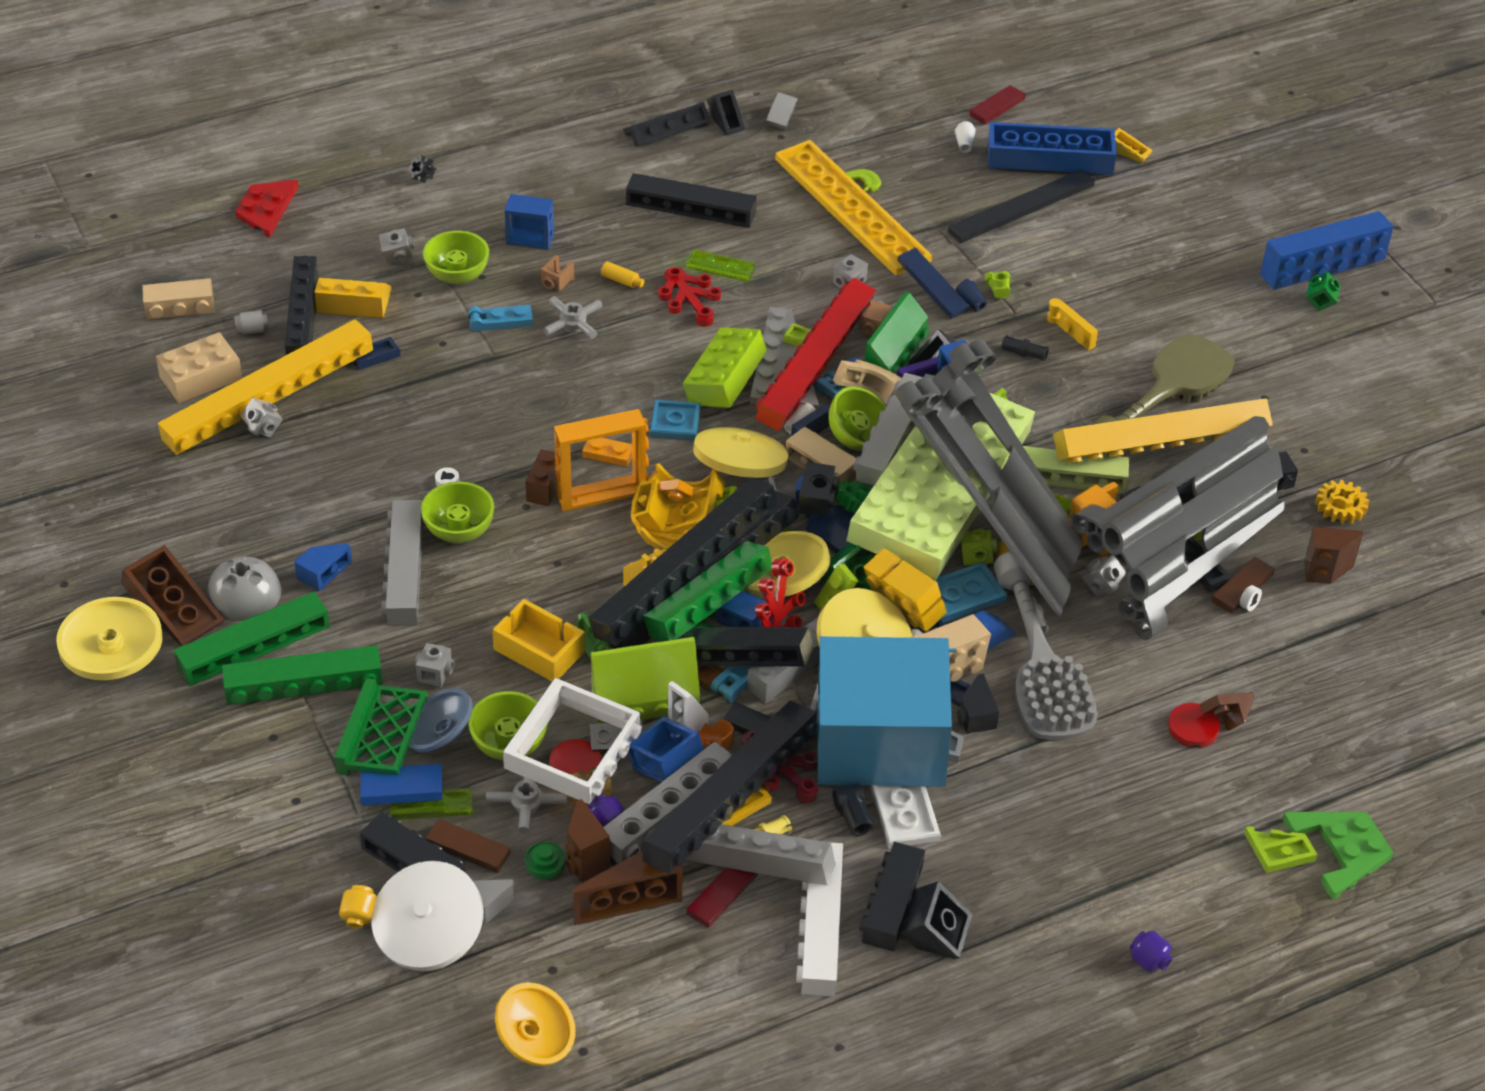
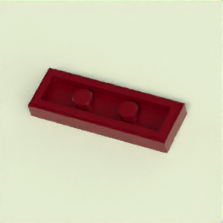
(997, 104)
(719, 895)

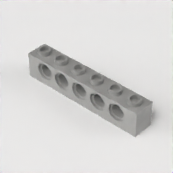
(642, 817)

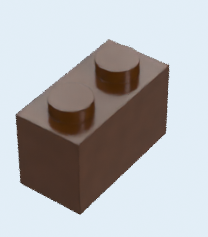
(542, 479)

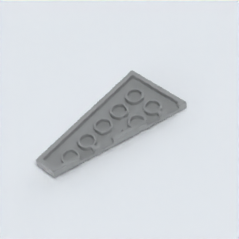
(776, 356)

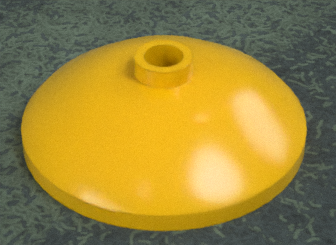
(542, 1016)

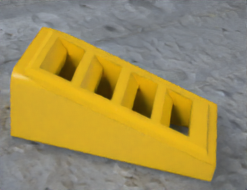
(1130, 147)

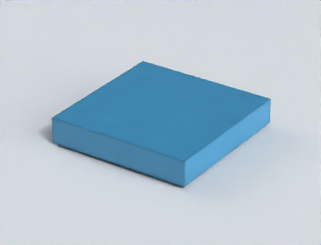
(675, 420)

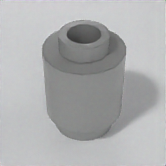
(251, 322)

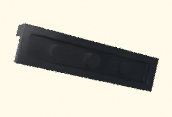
(668, 124)

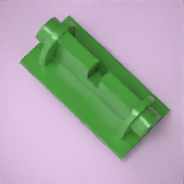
(591, 643)

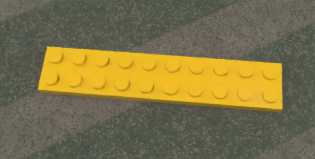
(849, 204)

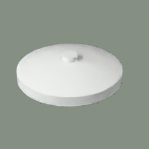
(427, 916)

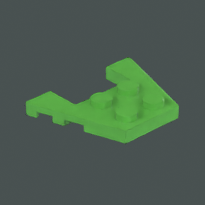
(1351, 839)

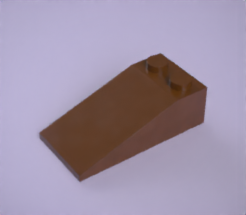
(172, 595)
(625, 890)

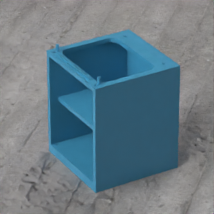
(884, 711)

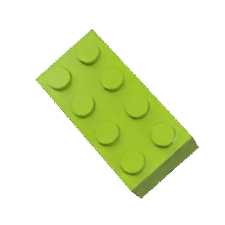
(725, 367)

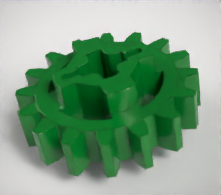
(851, 495)

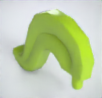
(869, 178)

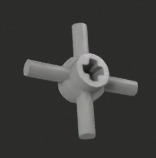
(573, 317)
(526, 800)

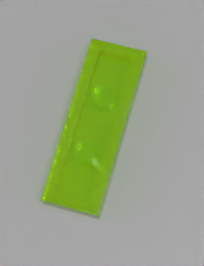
(721, 265)
(453, 803)

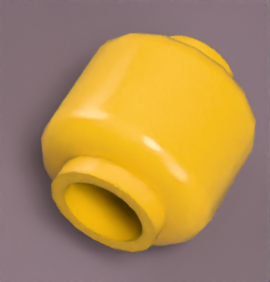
(357, 906)

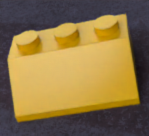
(351, 297)

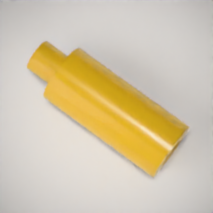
(621, 275)

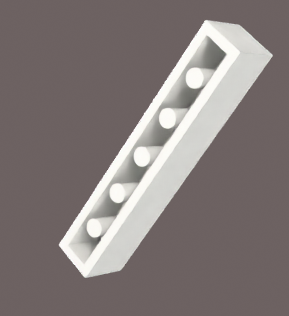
(820, 932)

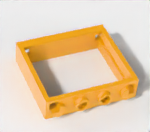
(606, 490)

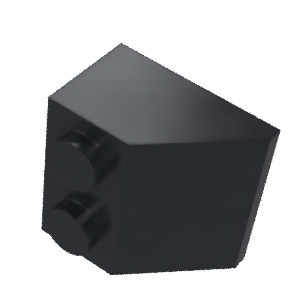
(936, 921)

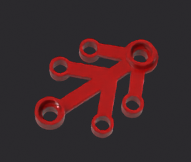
(678, 278)
(776, 607)

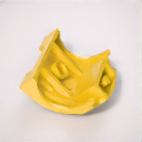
(666, 520)

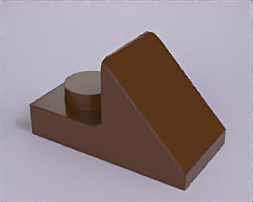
(1232, 707)

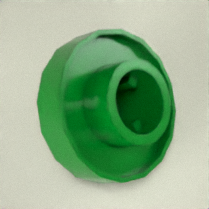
(545, 860)

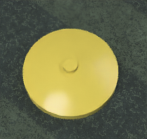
(740, 452)
(808, 555)
(861, 614)
(109, 638)

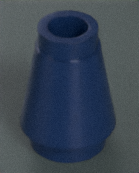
(971, 294)

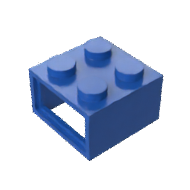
(530, 221)
(664, 749)

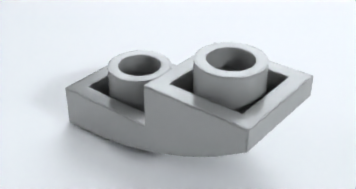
(781, 111)

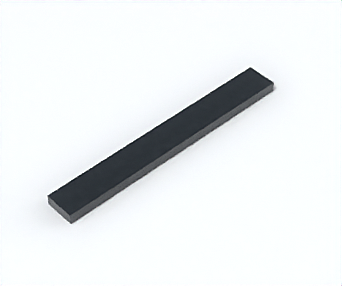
(1020, 206)

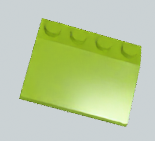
(641, 675)

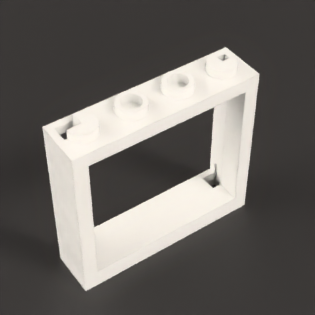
(585, 702)

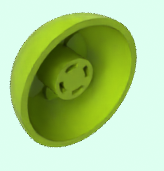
(456, 256)
(853, 416)
(457, 511)
(498, 719)

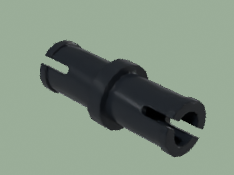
(1025, 348)

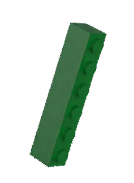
(708, 592)
(252, 638)
(301, 674)

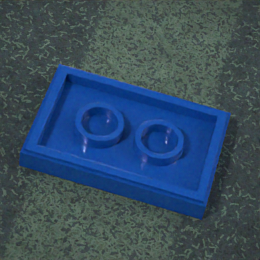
(412, 784)

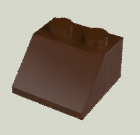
(1331, 553)
(586, 844)

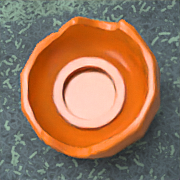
(720, 733)

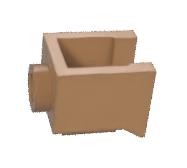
(553, 277)
(873, 317)

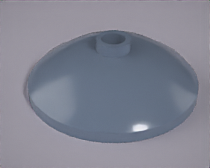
(441, 720)

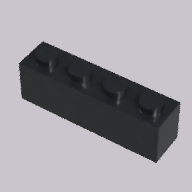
(400, 846)
(893, 894)

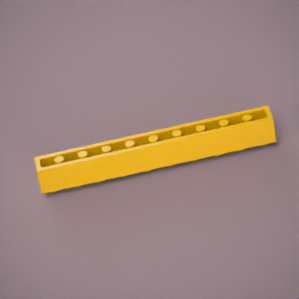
(267, 384)
(1155, 431)

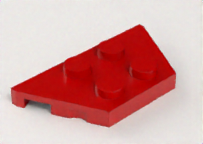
(265, 204)

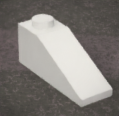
(685, 709)

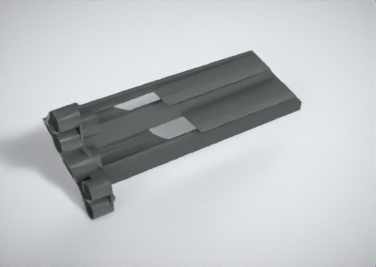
(1232, 501)
(1024, 505)

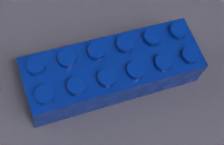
(1051, 148)
(1326, 248)

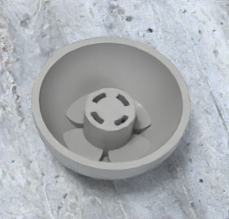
(243, 588)

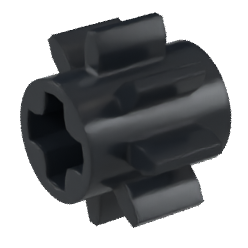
(422, 169)

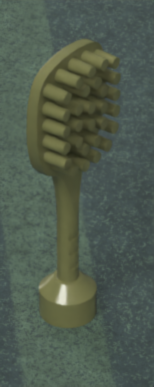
(1185, 368)

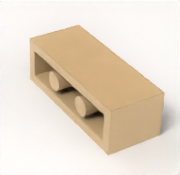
(178, 299)
(810, 447)

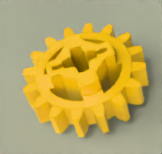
(1342, 502)

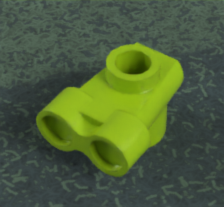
(999, 283)

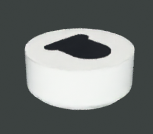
(446, 475)
(1250, 598)

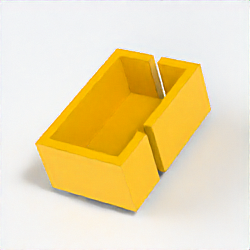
(907, 588)
(535, 640)

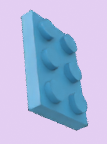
(969, 591)

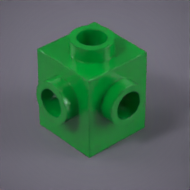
(1323, 291)

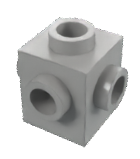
(396, 246)
(849, 268)
(261, 417)
(1104, 575)
(434, 664)

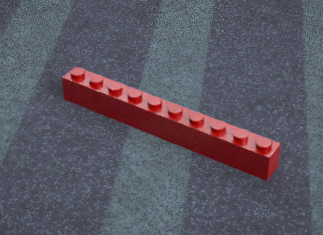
(814, 355)

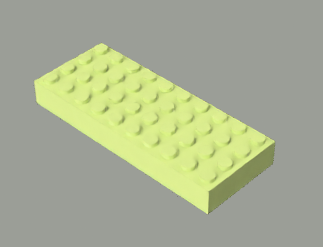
(920, 506)

